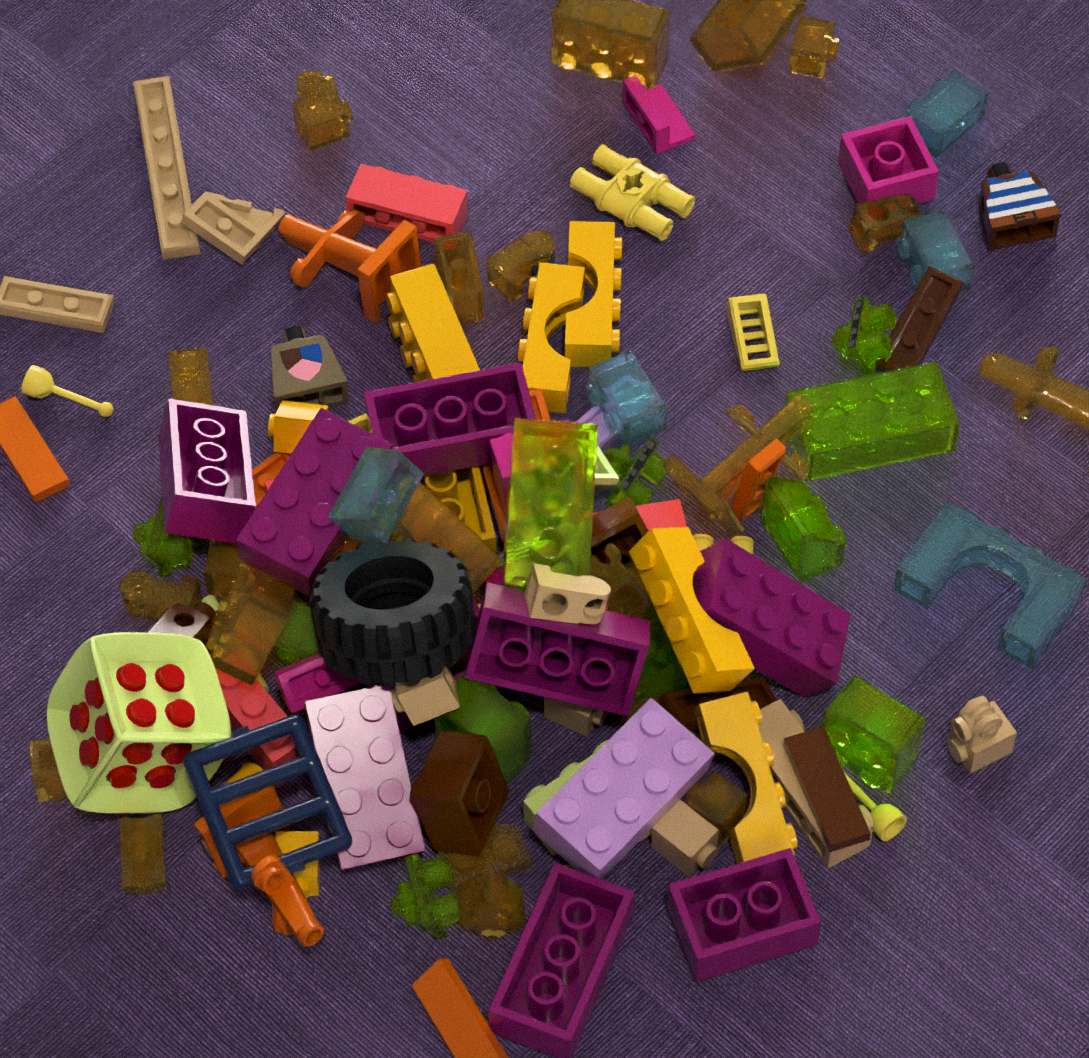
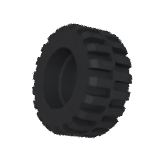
(393, 612)

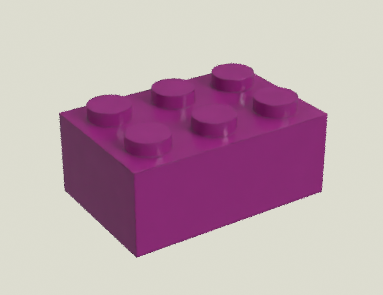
(743, 914)

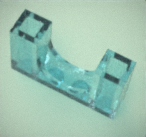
(962, 541)

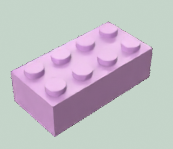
(622, 791)

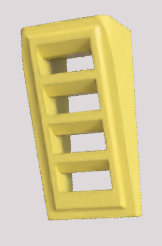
(750, 305)

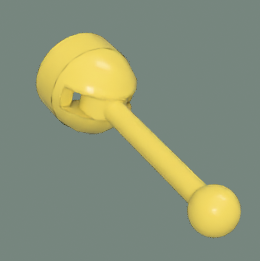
(39, 384)
(886, 817)

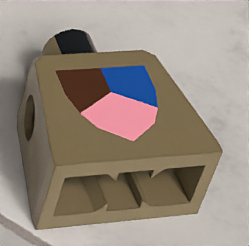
(307, 371)

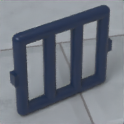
(308, 762)

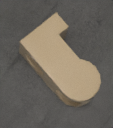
(565, 596)

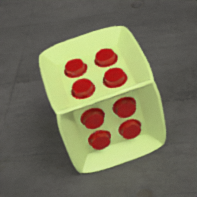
(130, 716)

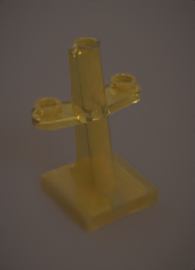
(1038, 386)
(719, 484)

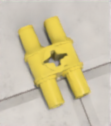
(632, 192)

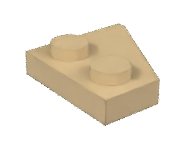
(231, 224)

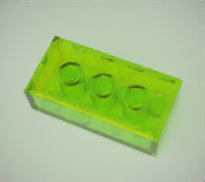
(876, 421)
(549, 499)

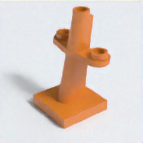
(371, 265)
(289, 905)

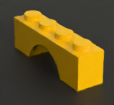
(553, 293)
(589, 328)
(707, 652)
(732, 729)

